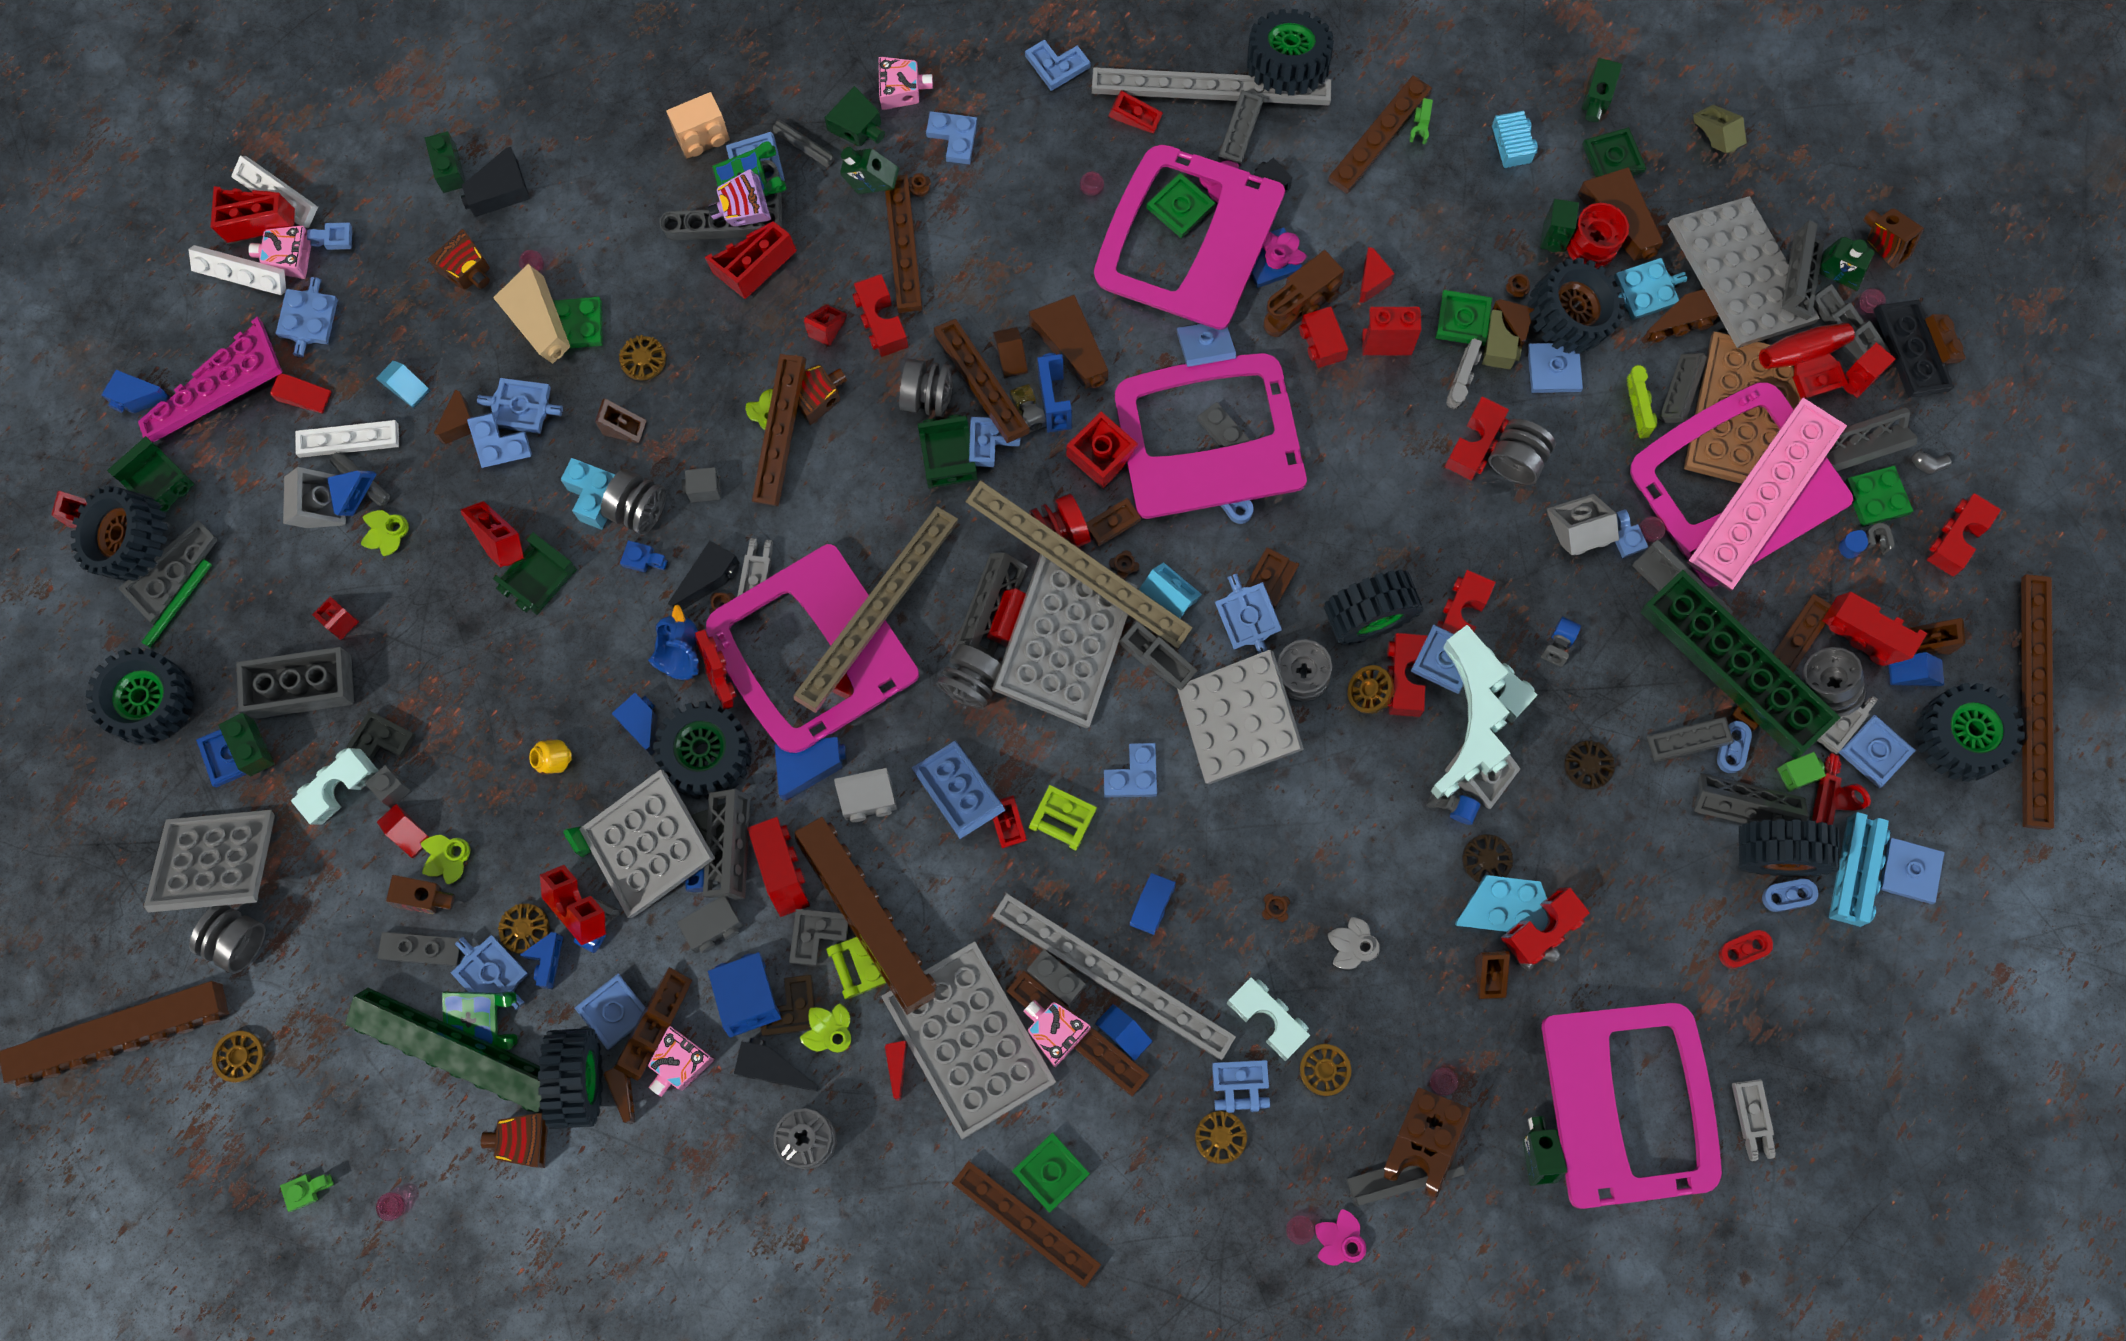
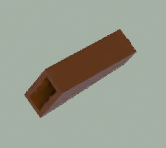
(1622, 192)
(1068, 333)

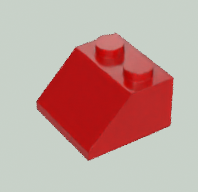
(1101, 449)

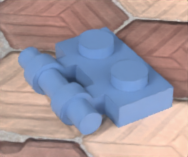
(1241, 1076)

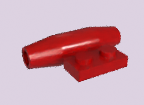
(1811, 356)

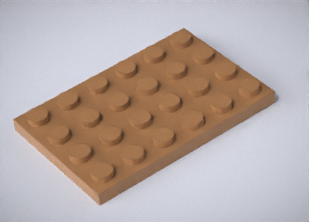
(1738, 443)

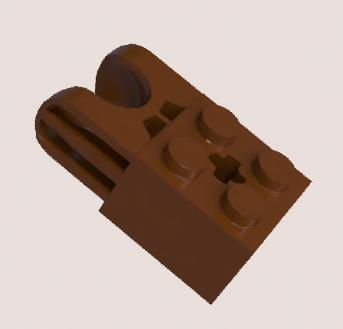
(1303, 293)
(1425, 1146)

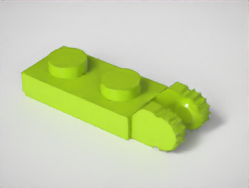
(1641, 402)

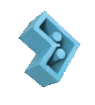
(590, 485)

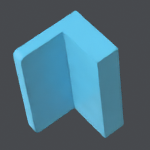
(1170, 590)

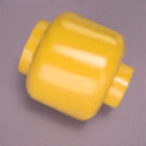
(550, 756)

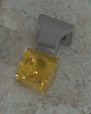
(1024, 400)

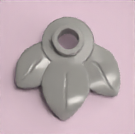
(1349, 943)

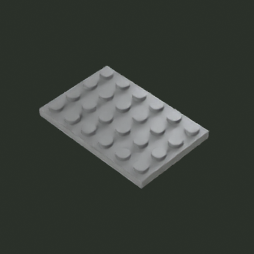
(1739, 269)
(1061, 646)
(972, 1043)

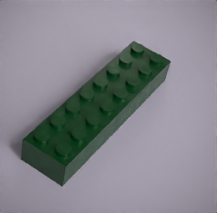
(1739, 664)

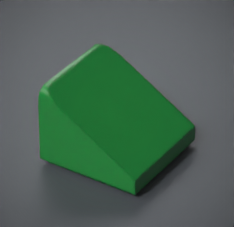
(577, 841)

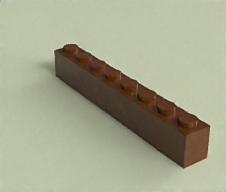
(865, 915)
(113, 1033)

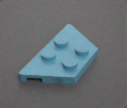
(1504, 903)

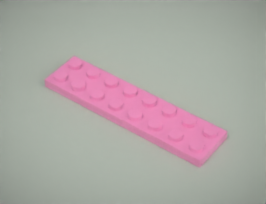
(1766, 494)

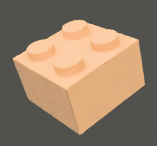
(698, 125)

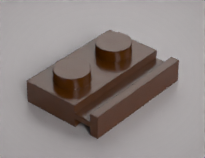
(1275, 572)

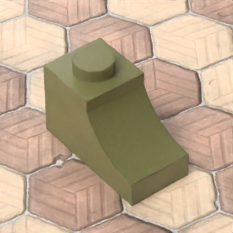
(1722, 127)
(1501, 346)

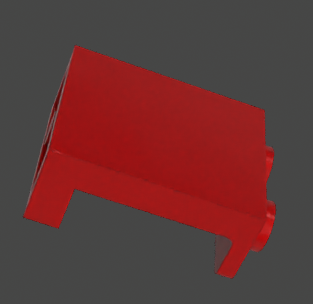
(1391, 331)

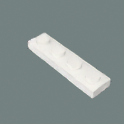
(257, 178)
(237, 270)
(347, 438)

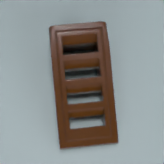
(622, 1094)

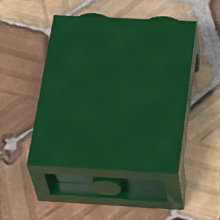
(946, 451)
(151, 473)
(536, 577)

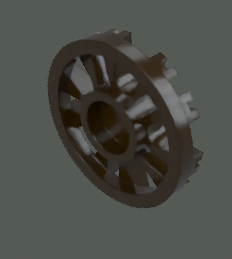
(1589, 764)
(1487, 858)

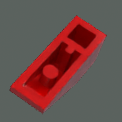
(494, 534)

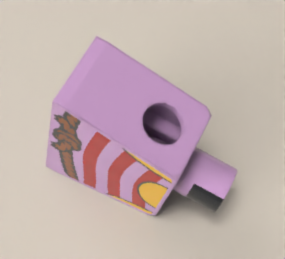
(741, 201)

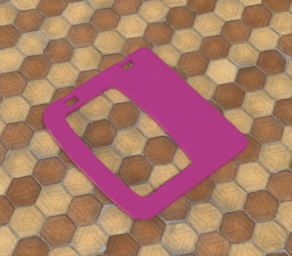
(1226, 255)
(1218, 475)
(1818, 501)
(831, 598)
(1587, 1108)

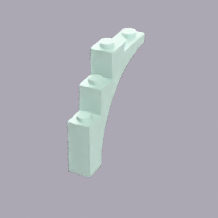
(1480, 676)

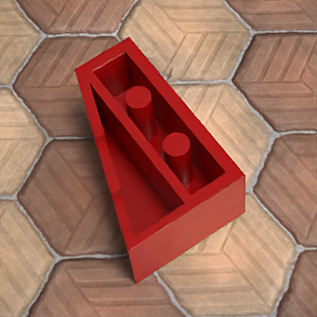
(248, 214)
(753, 259)
(1871, 631)
(778, 866)

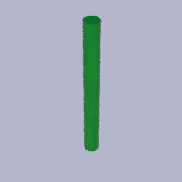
(176, 603)

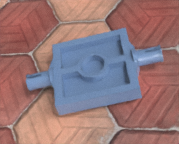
(306, 316)
(520, 405)
(1248, 615)
(489, 968)

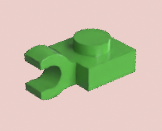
(1422, 116)
(303, 1190)

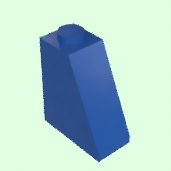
(806, 768)

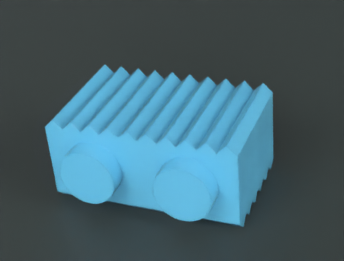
(1514, 139)

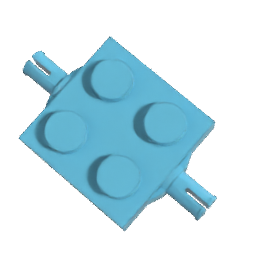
(1648, 288)

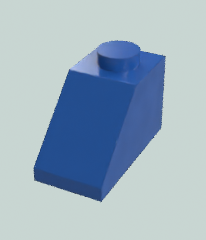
(132, 393)
(639, 720)

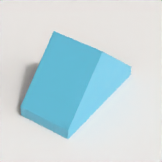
(403, 383)

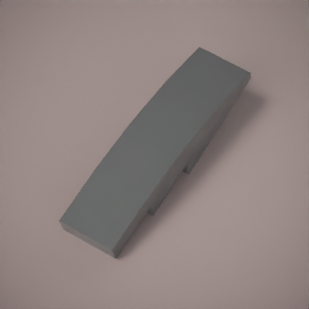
(1835, 311)

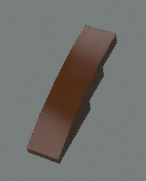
(653, 1024)

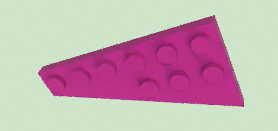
(217, 381)

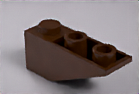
(1689, 313)

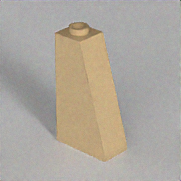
(534, 313)

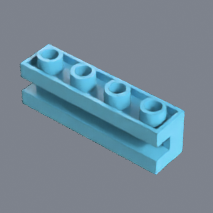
(1859, 870)

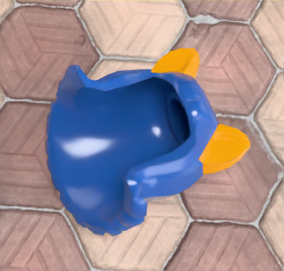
(676, 646)

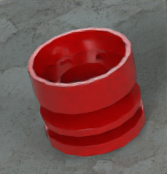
(1598, 234)
(1066, 520)

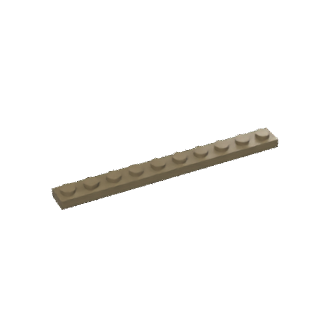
(1078, 564)
(875, 610)

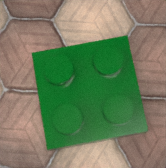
(1181, 205)
(1463, 317)
(581, 321)
(1878, 496)
(1051, 1172)

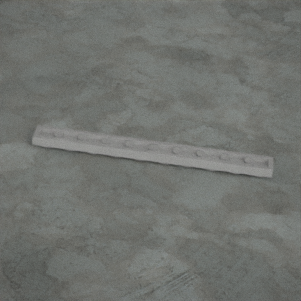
(1197, 86)
(1114, 977)

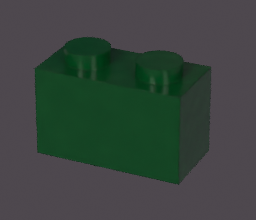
(445, 161)
(1559, 225)
(246, 744)

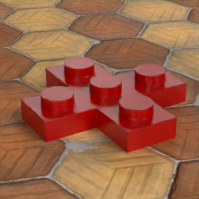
(715, 669)

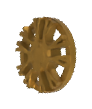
(642, 357)
(1371, 689)
(522, 927)
(238, 1056)
(1325, 1070)
(1220, 1137)

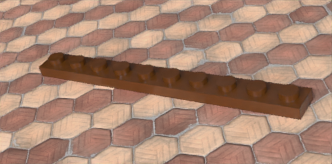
(2037, 702)

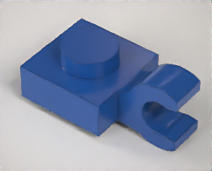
(640, 556)

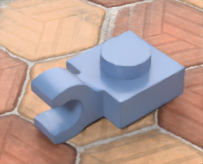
(333, 237)
(1630, 538)

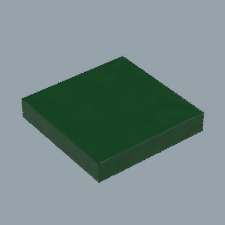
(1614, 152)

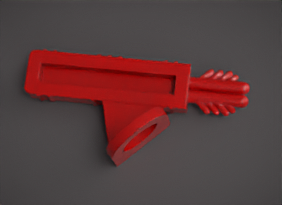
(1833, 796)

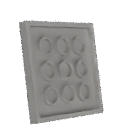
(1240, 717)
(646, 844)
(210, 861)

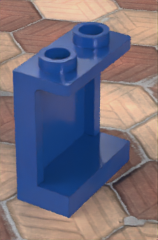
(1057, 414)
(743, 994)

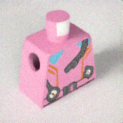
(900, 82)
(284, 249)
(1055, 1030)
(677, 1062)

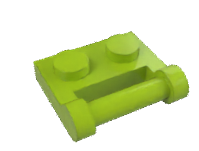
(1066, 809)
(865, 967)

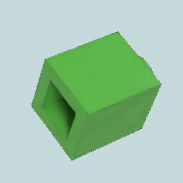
(1802, 771)

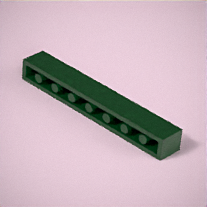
(446, 1048)

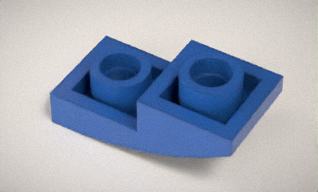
(1152, 903)

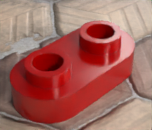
(1744, 949)

